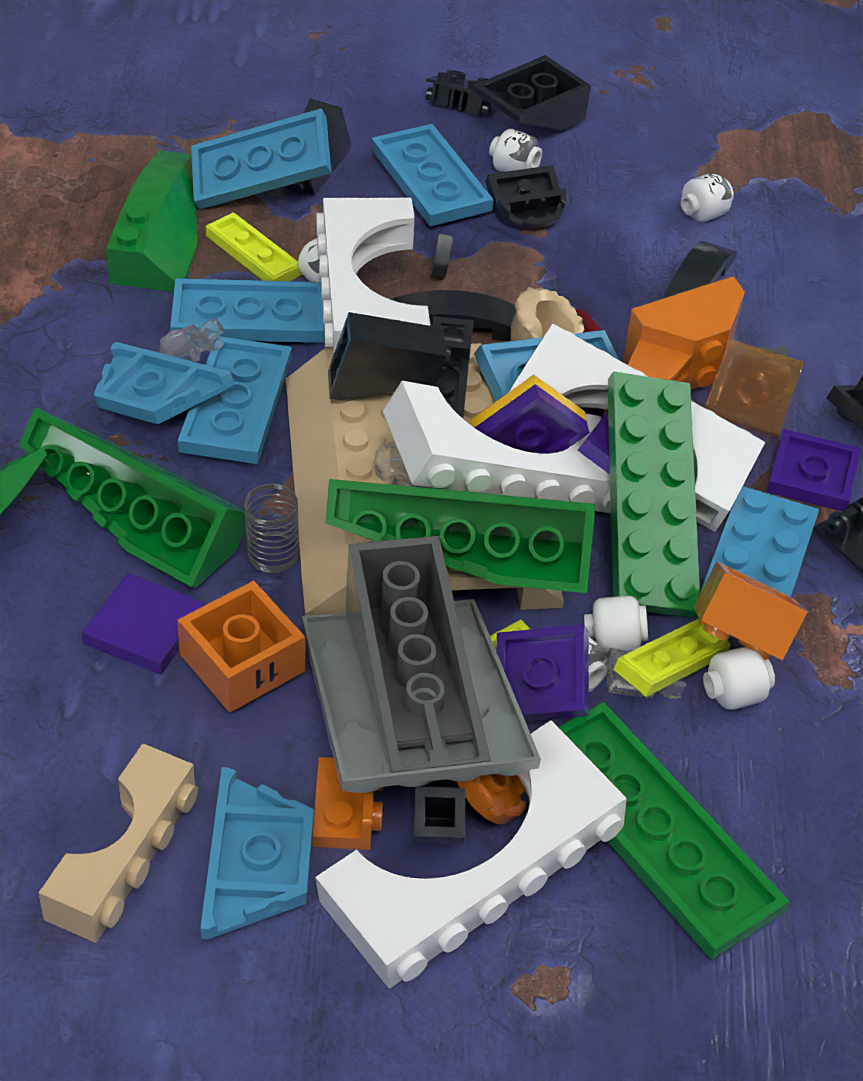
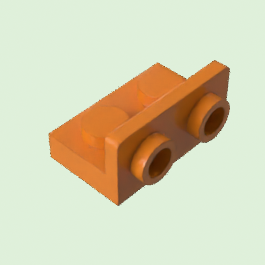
(341, 816)

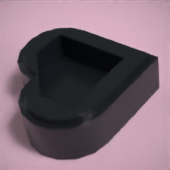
(441, 256)

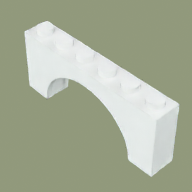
(350, 236)
(720, 449)
(452, 455)
(409, 920)

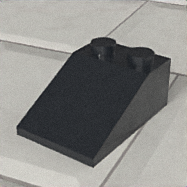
(538, 94)

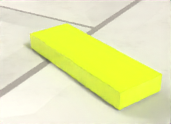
(252, 249)
(669, 658)

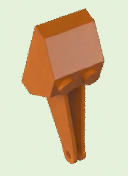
(684, 333)

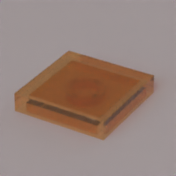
(754, 388)

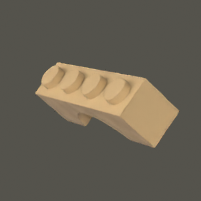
(90, 888)

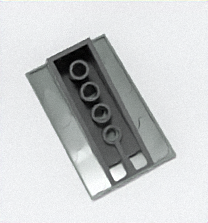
(410, 678)

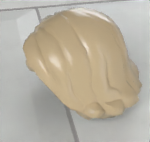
(539, 310)

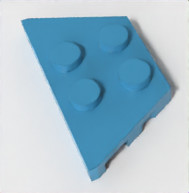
(156, 384)
(255, 856)

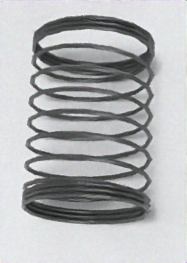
(271, 522)

